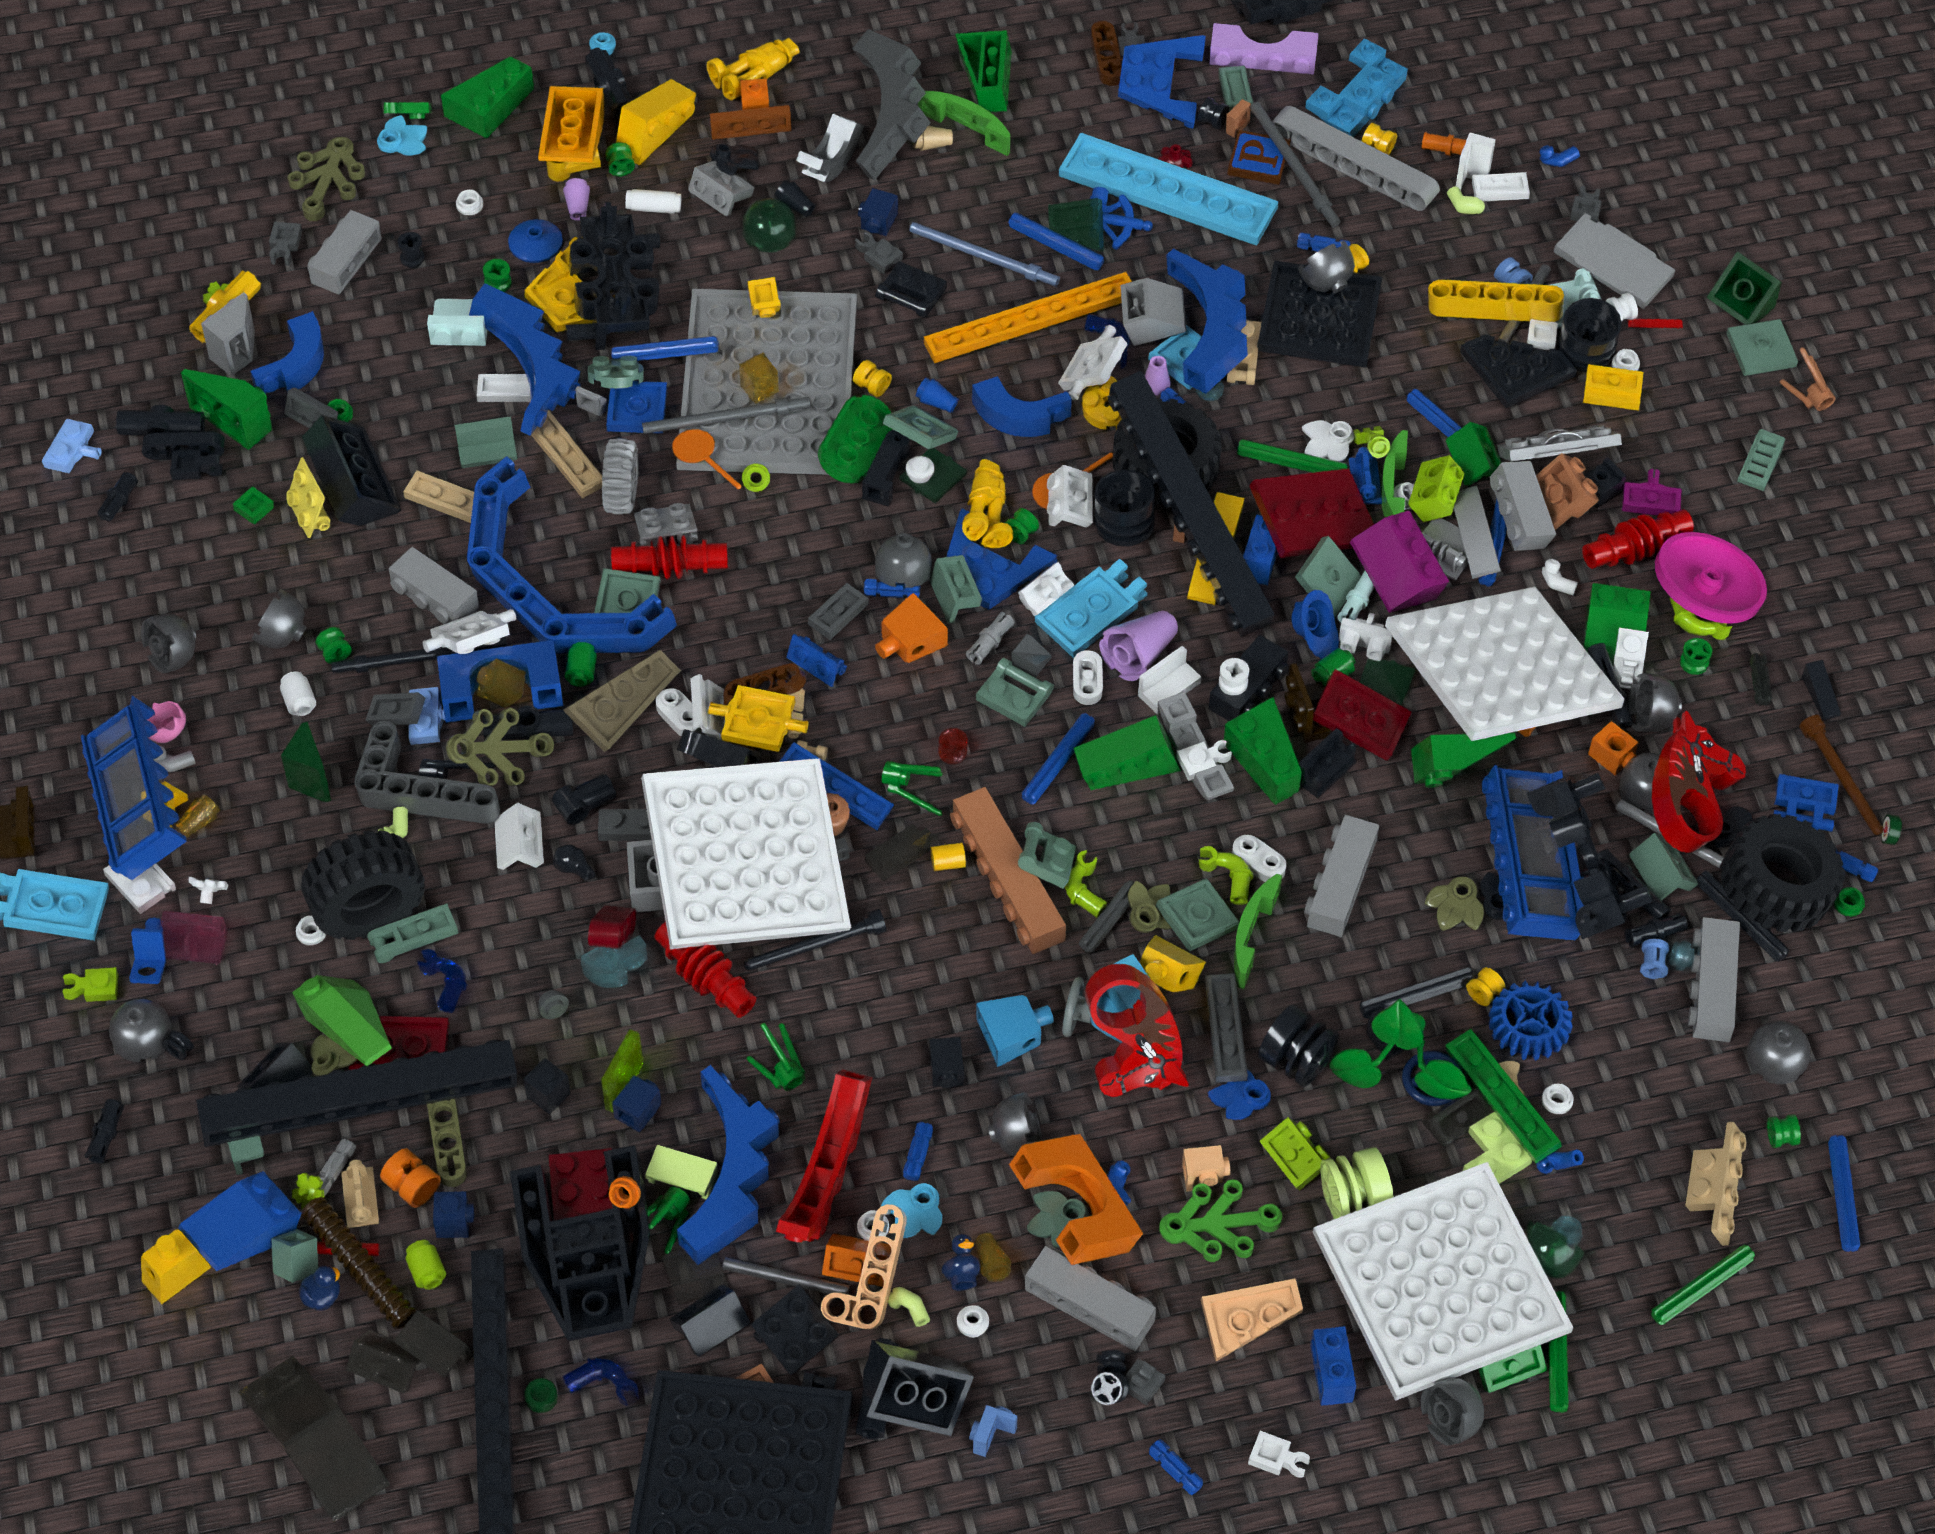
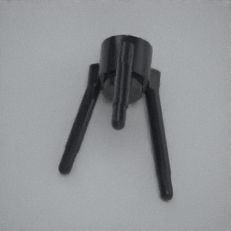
(439, 768)

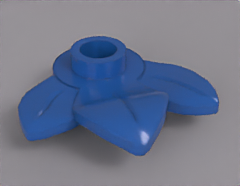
(1237, 1097)

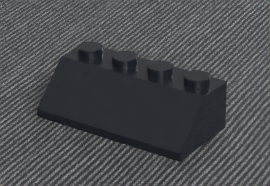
(350, 471)

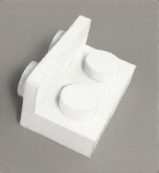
(1070, 497)

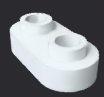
(1087, 680)
(677, 711)
(1259, 857)

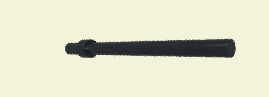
(362, 663)

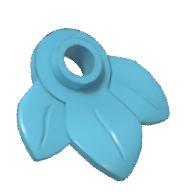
(402, 137)
(919, 1215)

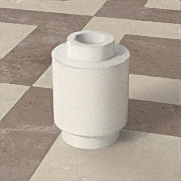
(297, 694)

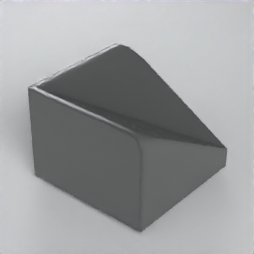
(1030, 656)

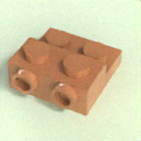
(1566, 489)

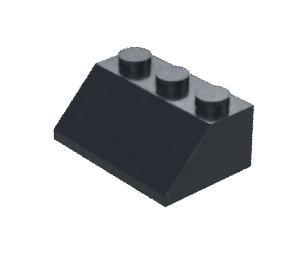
(914, 1388)

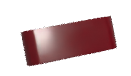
(612, 927)

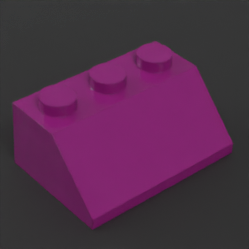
(1400, 562)

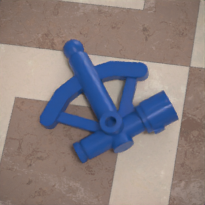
(1127, 221)

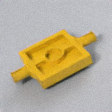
(758, 718)

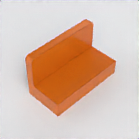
(846, 1257)

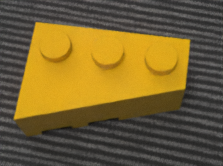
(654, 118)

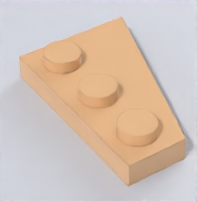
(1248, 1313)

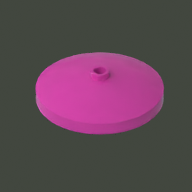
(1710, 577)

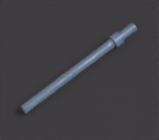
(1031, 271)

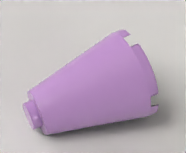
(1137, 643)

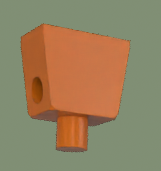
(911, 631)

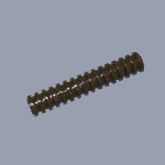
(358, 1262)

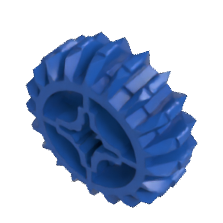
(1531, 1032)

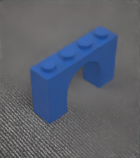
(460, 672)

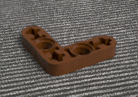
(1107, 63)
(779, 686)

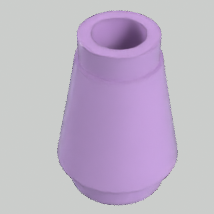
(576, 196)
(1158, 375)

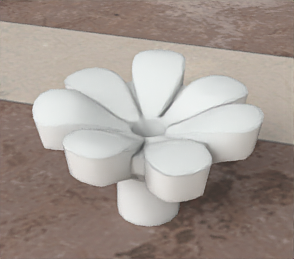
(208, 887)

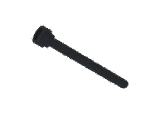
(871, 923)

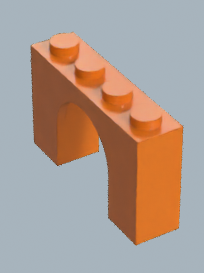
(1073, 1165)

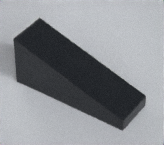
(1820, 689)

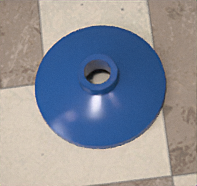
(535, 241)

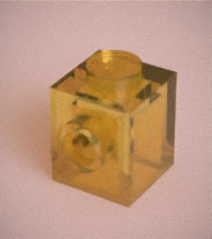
(758, 378)
(500, 683)

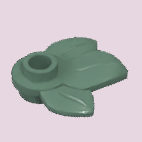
(1053, 1214)

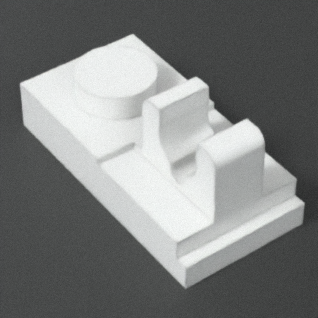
(1629, 656)

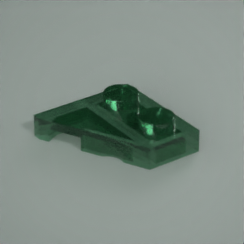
(1079, 222)

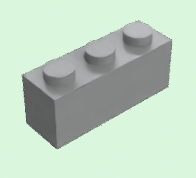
(344, 252)
(1522, 505)
(432, 587)

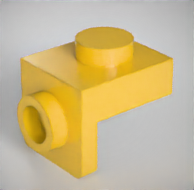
(764, 297)

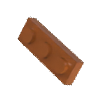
(750, 122)

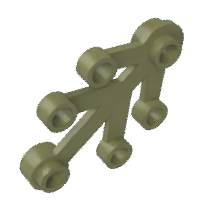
(337, 151)
(493, 747)

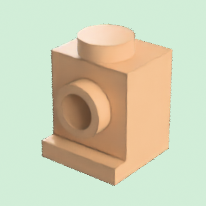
(1204, 1166)

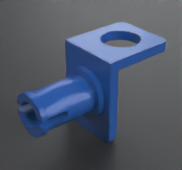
(148, 952)

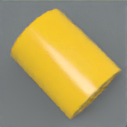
(948, 857)

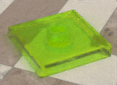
(622, 1068)

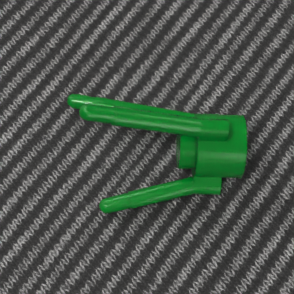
(899, 774)
(788, 1072)
(670, 1206)

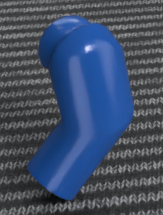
(1561, 159)
(1560, 1161)
(1117, 1175)

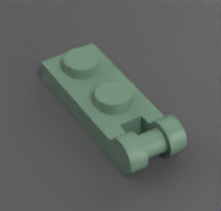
(412, 933)

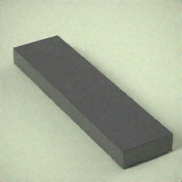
(1225, 1028)

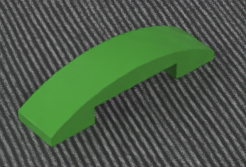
(941, 105)
(1394, 460)
(1264, 902)

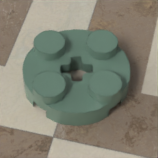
(615, 372)

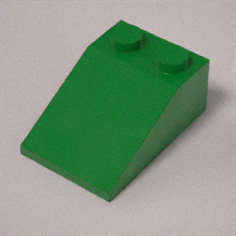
(229, 405)
(1613, 609)
(1444, 756)

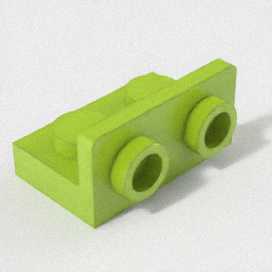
(1295, 1152)

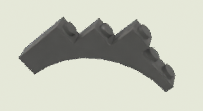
(900, 91)

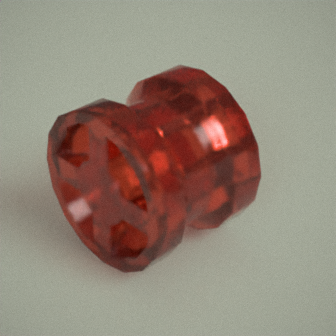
(948, 741)

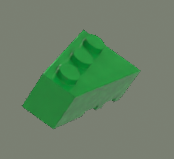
(988, 66)
(489, 96)
(1264, 750)
(1127, 755)

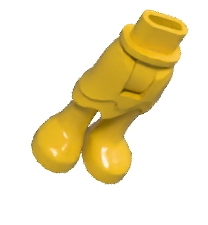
(759, 63)
(987, 492)

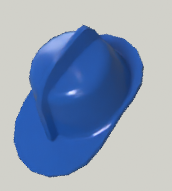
(1316, 623)

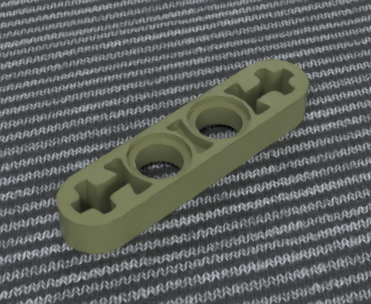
(444, 1130)

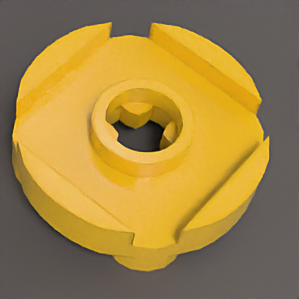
(1094, 409)

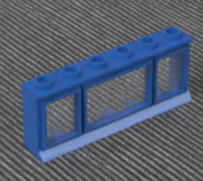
(129, 791)
(1531, 867)

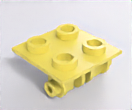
(307, 500)

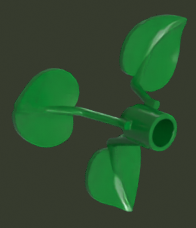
(1405, 1029)

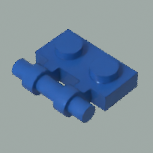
(1807, 795)

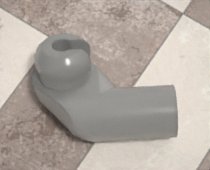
(175, 763)

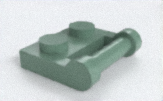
(1010, 699)
(1055, 858)

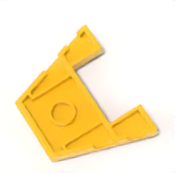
(555, 293)

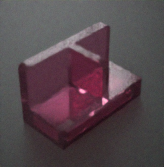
(193, 937)

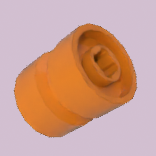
(408, 1176)

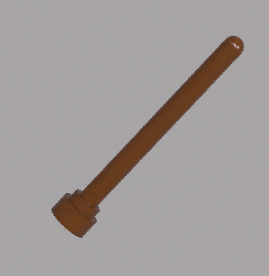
(1814, 728)

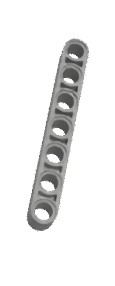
(1356, 159)

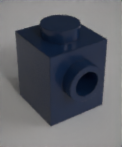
(878, 212)
(637, 1103)
(452, 1214)

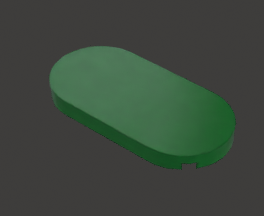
(854, 439)

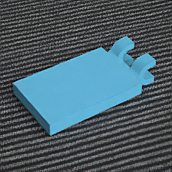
(1091, 608)
(52, 903)

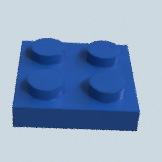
(636, 405)

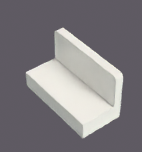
(1475, 158)
(1167, 679)
(519, 837)

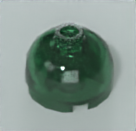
(769, 225)
(1552, 1250)

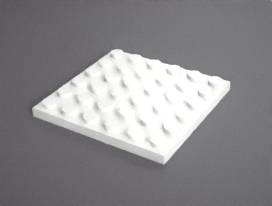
(1504, 663)
(745, 853)
(1442, 1280)

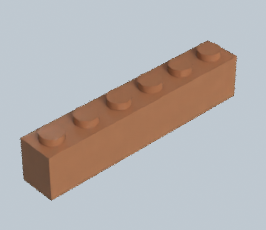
(998, 857)

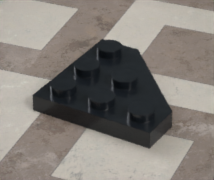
(1515, 368)

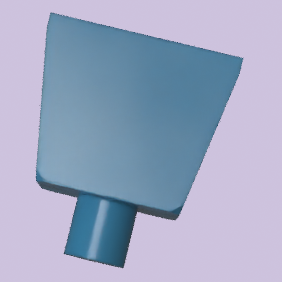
(1011, 1026)

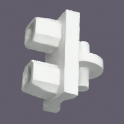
(1045, 589)
(1367, 635)

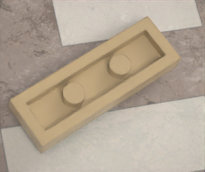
(440, 495)

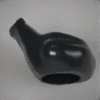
(572, 860)

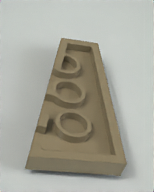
(618, 703)

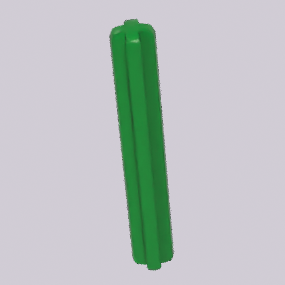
(1287, 457)
(1702, 1284)
(1558, 1368)

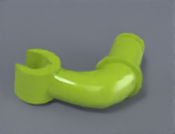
(1695, 626)
(1239, 872)
(1078, 892)

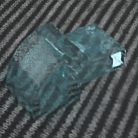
(610, 967)

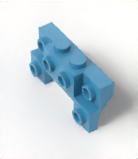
(1365, 92)

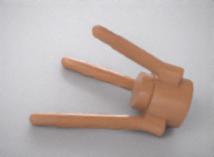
(1818, 393)

